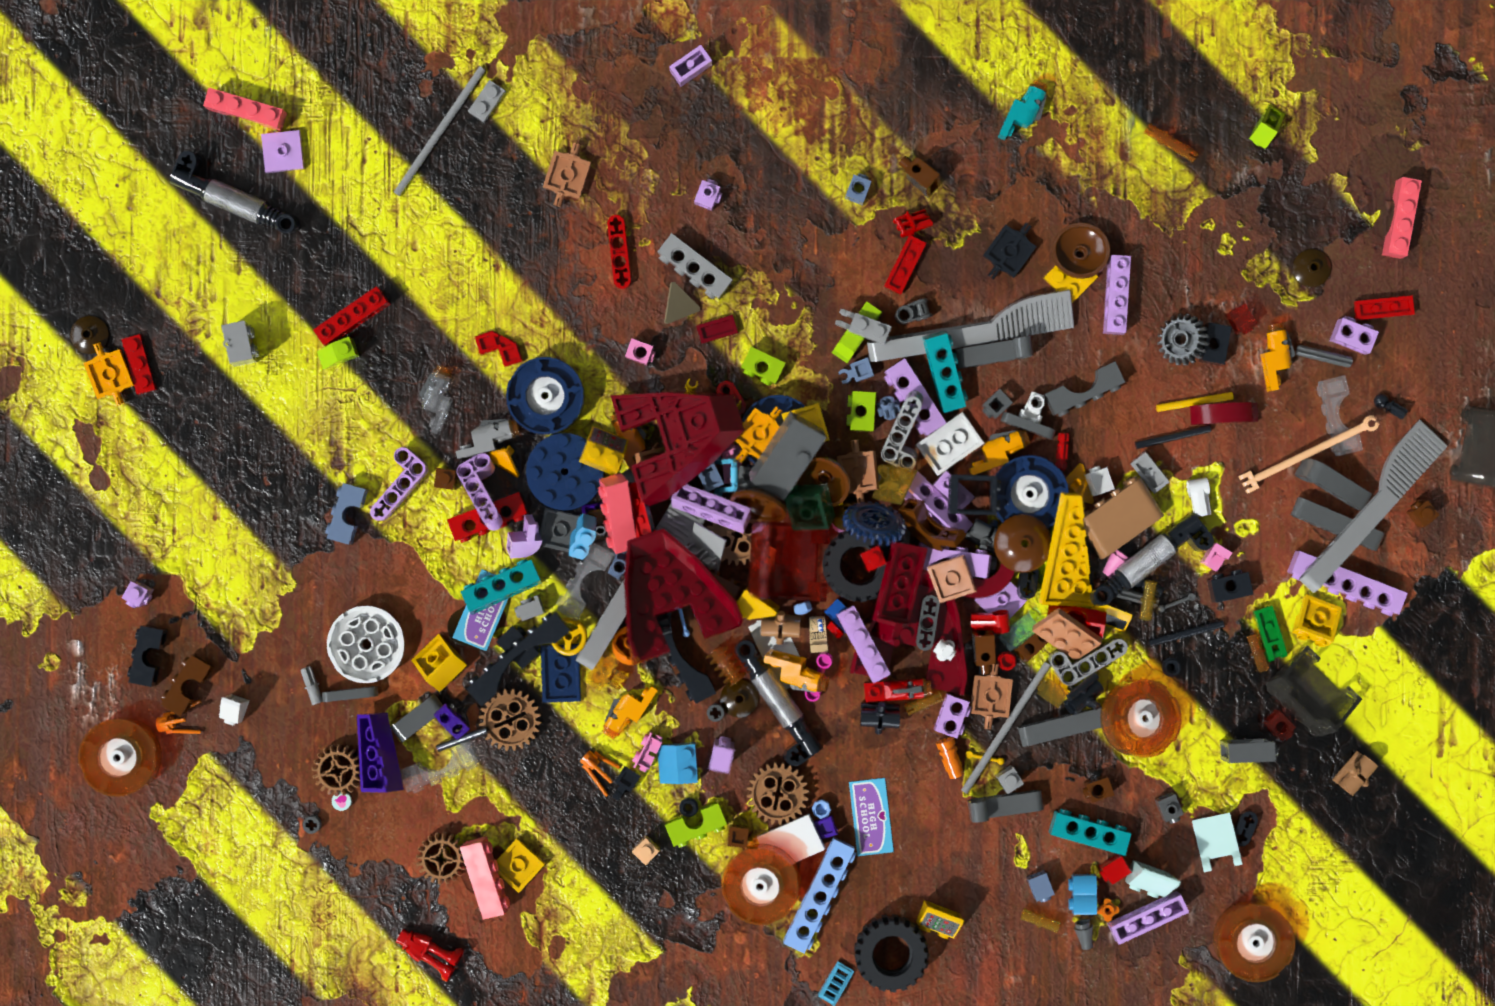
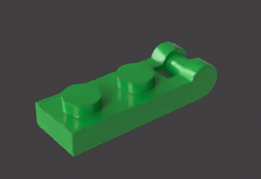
(1270, 632)

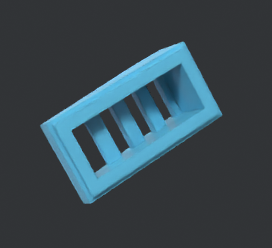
(837, 993)

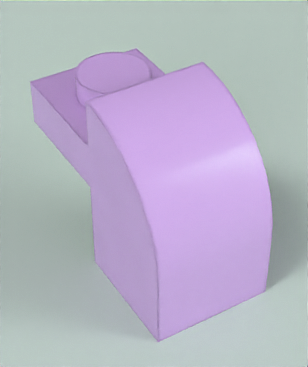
(525, 542)

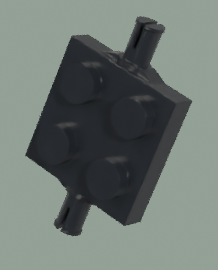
(1009, 251)

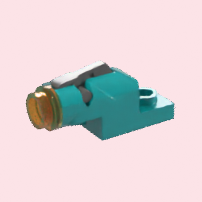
(1027, 111)

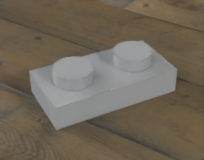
(486, 101)

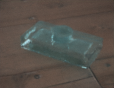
(1018, 632)

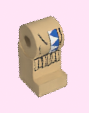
(817, 634)

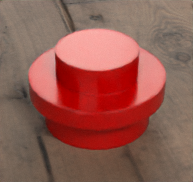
(1006, 660)

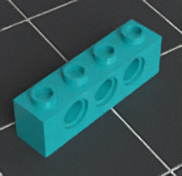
(932, 344)
(495, 596)
(1117, 844)

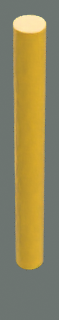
(1195, 401)

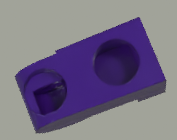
(451, 721)

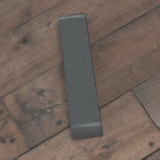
(1331, 521)
(1060, 727)

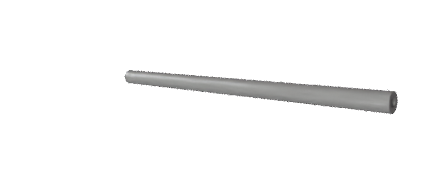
(439, 131)
(1005, 728)

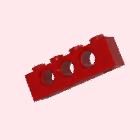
(352, 316)
(458, 523)

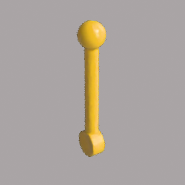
(969, 754)

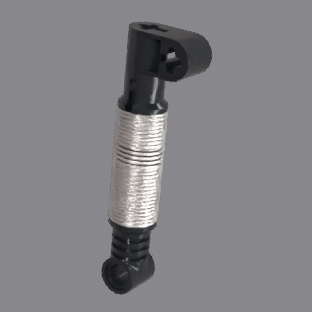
(228, 197)
(1152, 557)
(780, 704)

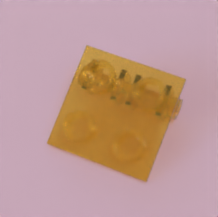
(893, 483)

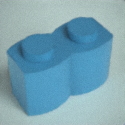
(582, 536)
(1083, 894)

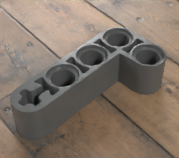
(994, 352)
(1333, 483)
(1005, 804)

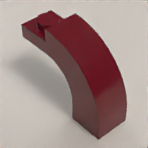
(1224, 413)
(992, 585)

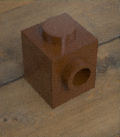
(1422, 513)

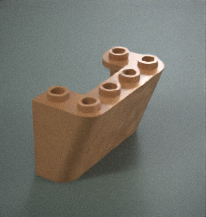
(1120, 517)

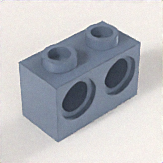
(710, 478)

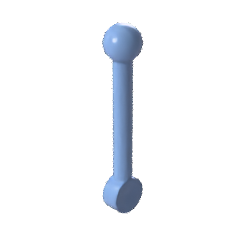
(686, 633)

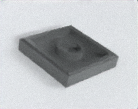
(557, 528)

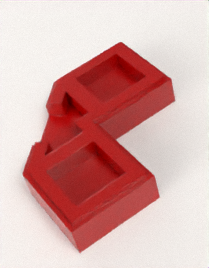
(493, 341)

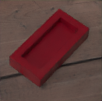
(717, 329)

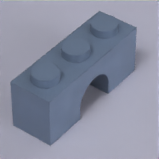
(339, 528)

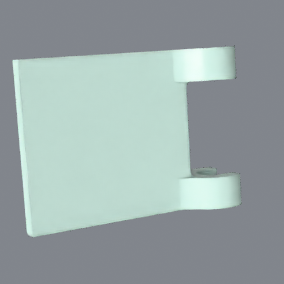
(1216, 839)

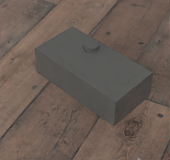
(787, 455)

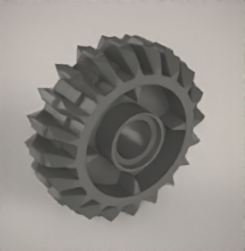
(1194, 341)

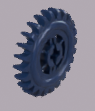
(879, 522)

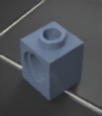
(854, 196)
(1040, 886)

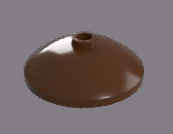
(1080, 239)
(837, 480)
(762, 503)
(1009, 538)

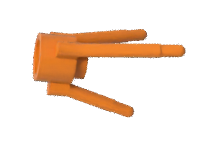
(168, 722)
(591, 761)

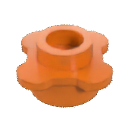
(1112, 909)

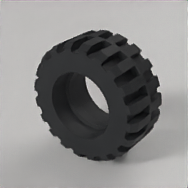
(833, 571)
(900, 977)

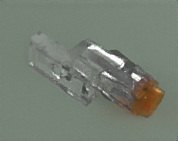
(434, 397)

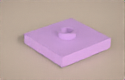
(282, 151)
(1004, 600)

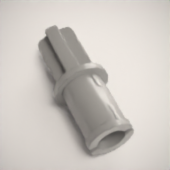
(311, 685)

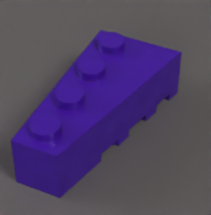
(377, 754)

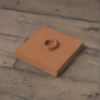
(951, 578)

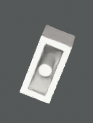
(233, 709)

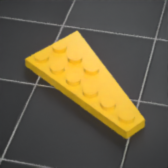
(1067, 564)

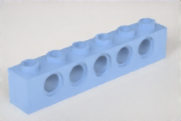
(793, 937)

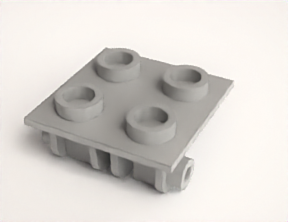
(706, 546)

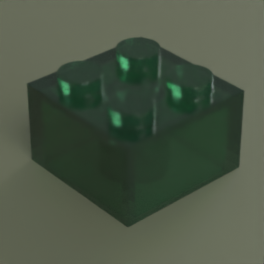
(810, 507)

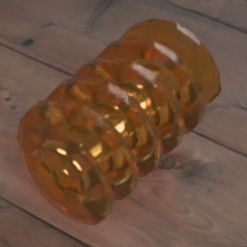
(726, 665)

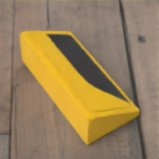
(1114, 617)

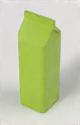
(850, 342)

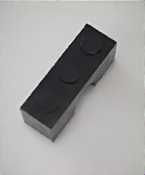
(141, 670)

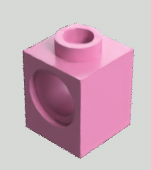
(631, 352)

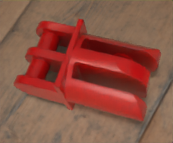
(914, 222)

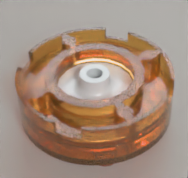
(1140, 718)
(114, 739)
(779, 881)
(1258, 959)

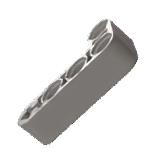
(904, 428)
(1091, 659)

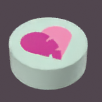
(342, 802)

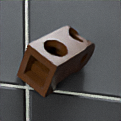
(1030, 647)

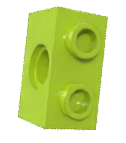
(755, 357)
(866, 400)

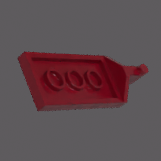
(898, 590)

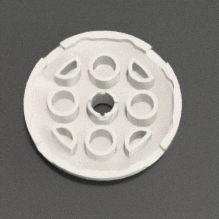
(346, 646)

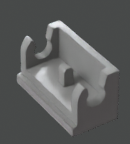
(1149, 472)

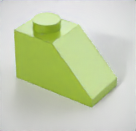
(1267, 126)
(338, 352)

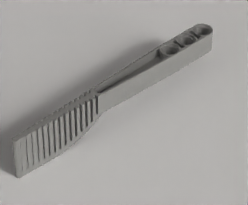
(1022, 318)
(1400, 471)
(680, 526)

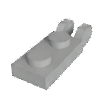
(865, 327)

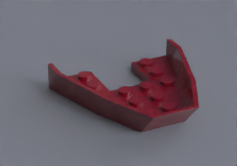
(693, 430)
(666, 577)
(943, 675)

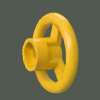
(575, 637)

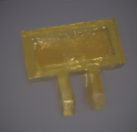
(603, 670)

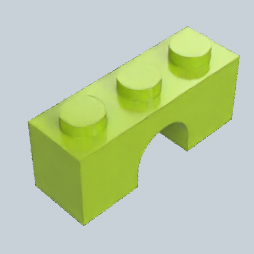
(681, 832)

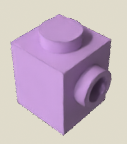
(708, 194)
(137, 594)

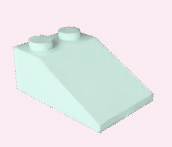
(1151, 879)

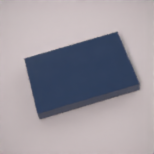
(560, 675)

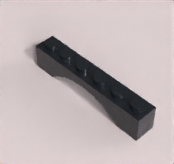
(698, 683)
(488, 685)

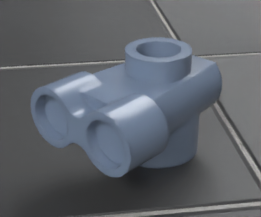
(620, 559)

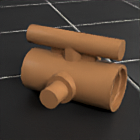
(781, 626)
(1355, 773)

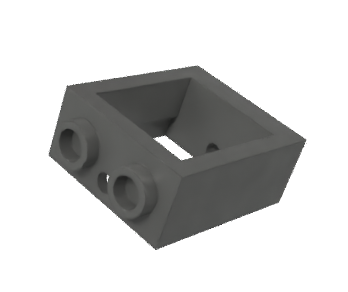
(1248, 750)

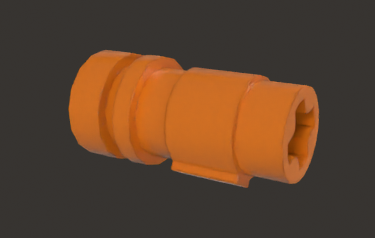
(950, 759)

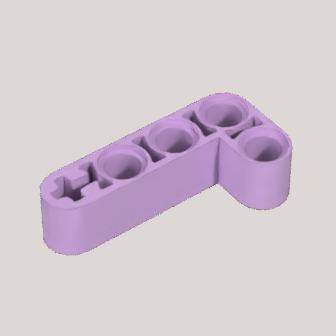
(396, 486)
(480, 495)

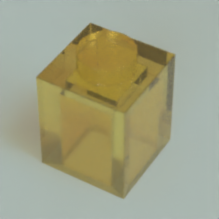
(1052, 692)

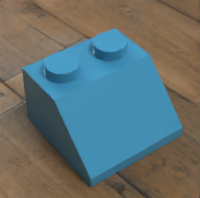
(678, 763)

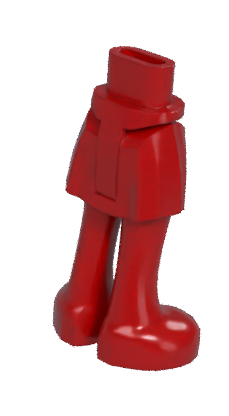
(419, 944)

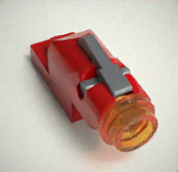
(897, 690)

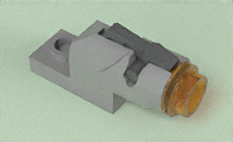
(486, 436)

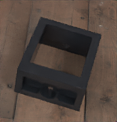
(994, 504)

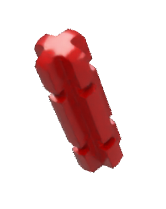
(1062, 451)

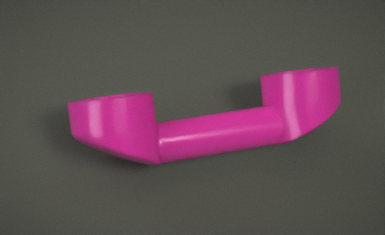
(824, 661)

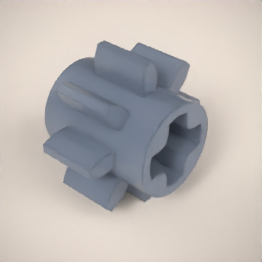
(888, 408)

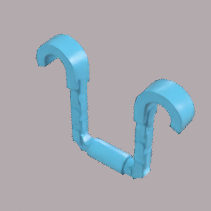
(734, 476)

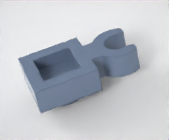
(859, 370)

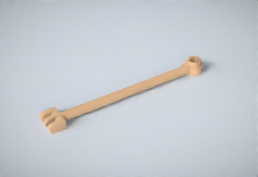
(1253, 479)

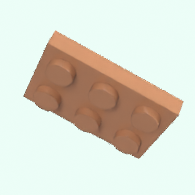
(1067, 634)

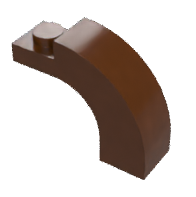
(926, 529)

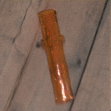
(1170, 142)

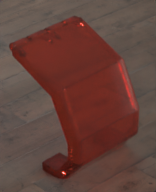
(785, 562)

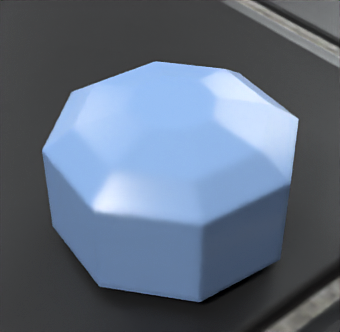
(802, 608)
(821, 808)

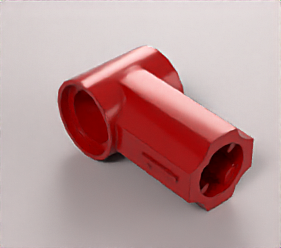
(996, 621)

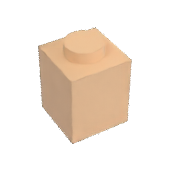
(646, 850)

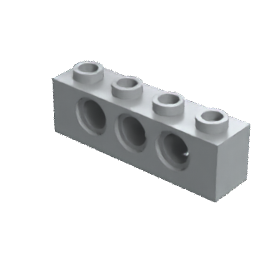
(674, 245)

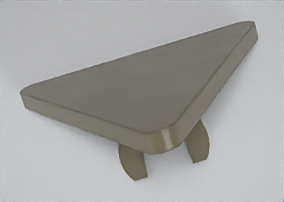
(679, 304)

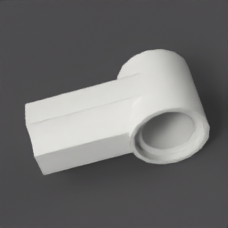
(1198, 491)

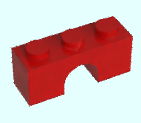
(1092, 619)

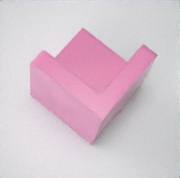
(1215, 556)

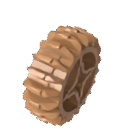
(321, 774)
(440, 875)

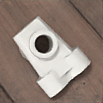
(1033, 413)
(945, 650)

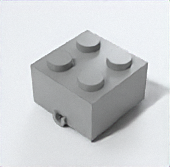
(240, 343)

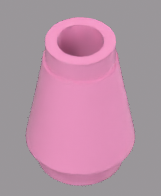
(1115, 560)

